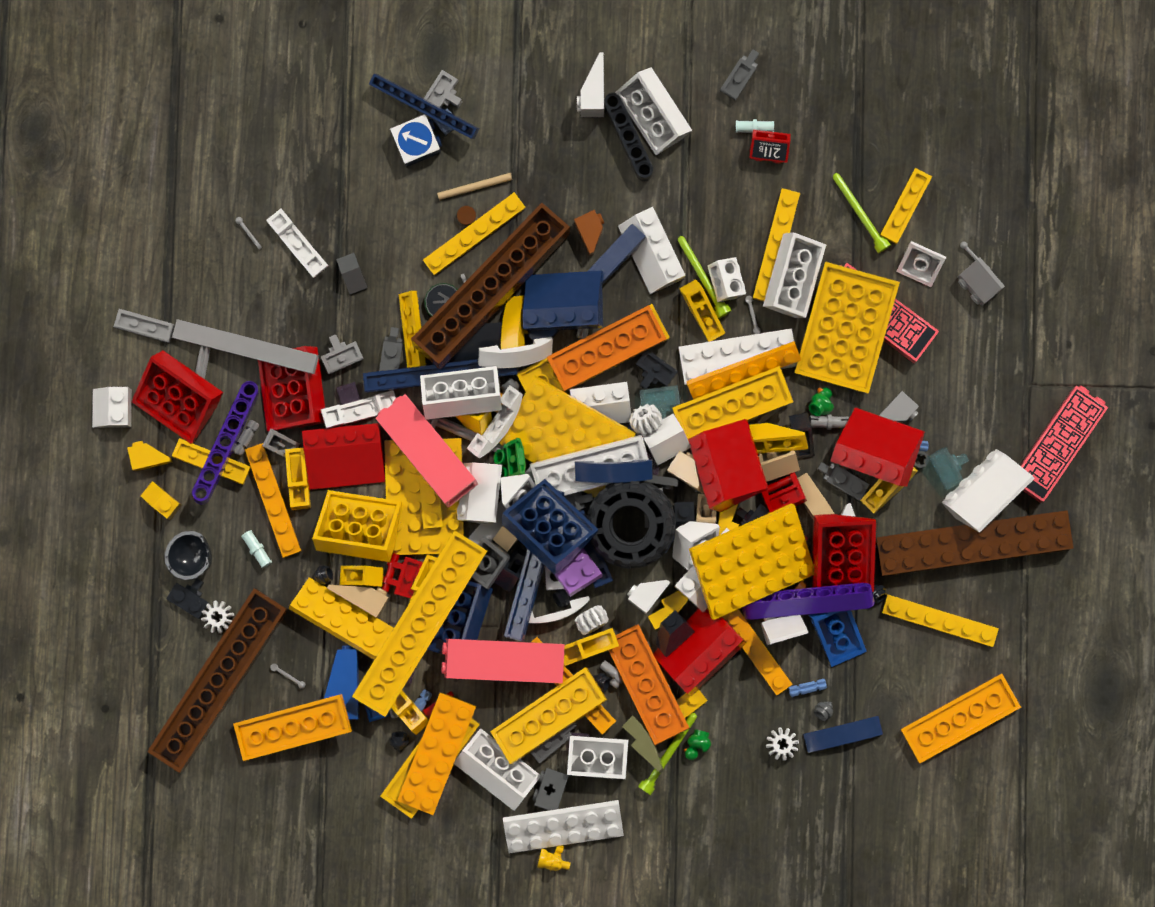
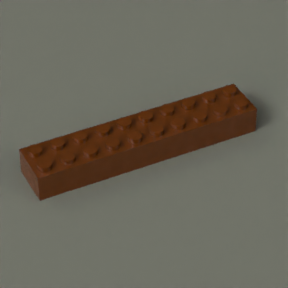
(490, 286)
(966, 546)
(217, 680)

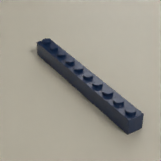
(424, 106)

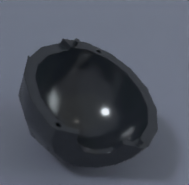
(188, 555)

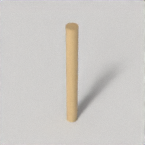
(474, 186)

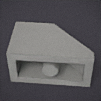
(901, 409)

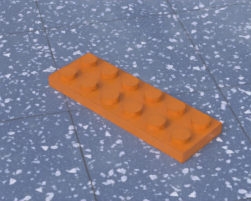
(606, 348)
(647, 686)

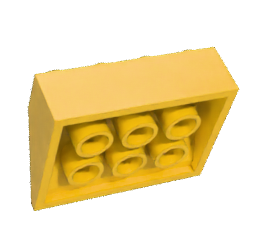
(357, 526)

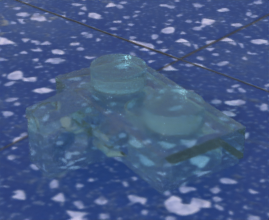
(661, 398)
(948, 467)

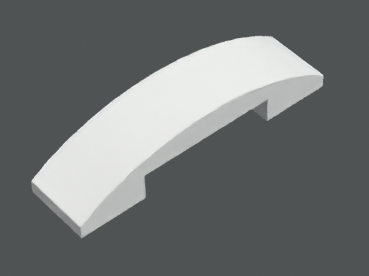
(297, 243)
(515, 356)
(357, 410)
(500, 424)
(576, 605)

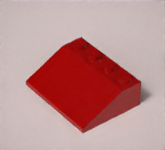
(291, 395)
(176, 396)
(878, 447)
(344, 456)
(728, 465)
(843, 550)
(702, 652)

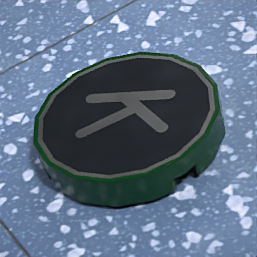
(438, 296)

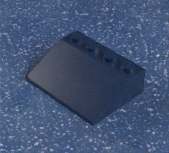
(563, 301)
(548, 526)
(465, 616)

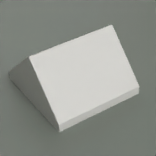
(921, 264)
(666, 440)
(514, 488)

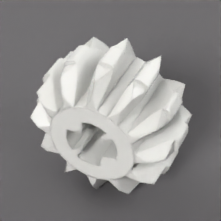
(645, 419)
(210, 616)
(591, 620)
(788, 741)

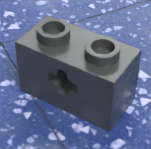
(553, 800)

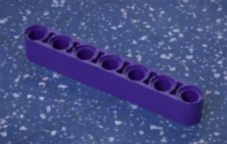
(225, 433)
(811, 601)

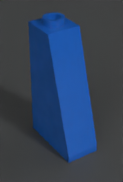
(345, 679)

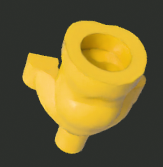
(553, 861)

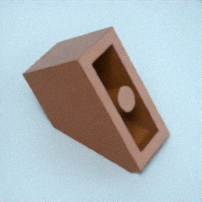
(590, 229)

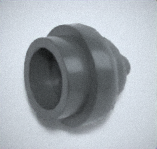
(511, 382)
(823, 710)

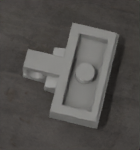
(443, 91)
(341, 355)

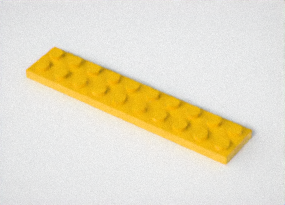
(419, 623)

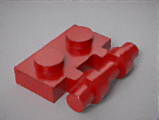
(408, 574)

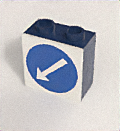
(416, 140)

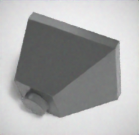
(491, 564)

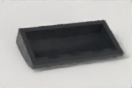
(486, 336)

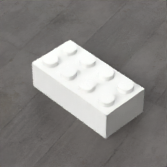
(794, 275)
(460, 392)

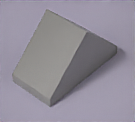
(278, 443)

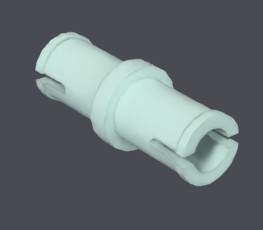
(749, 126)
(256, 549)

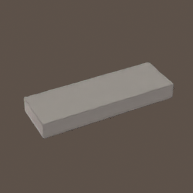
(143, 325)

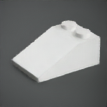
(592, 93)
(783, 628)

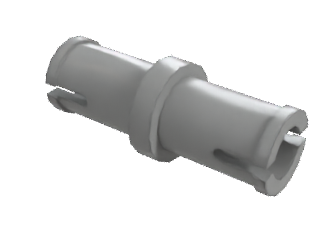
(828, 421)

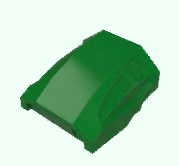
(511, 458)

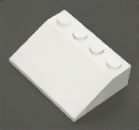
(987, 490)

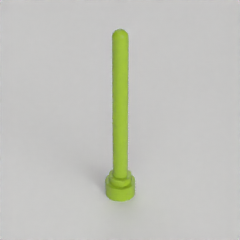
(880, 243)
(721, 308)
(648, 784)

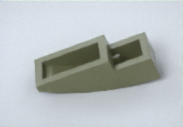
(643, 743)

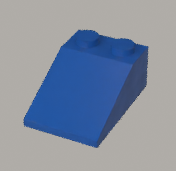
(838, 635)

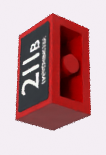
(770, 146)

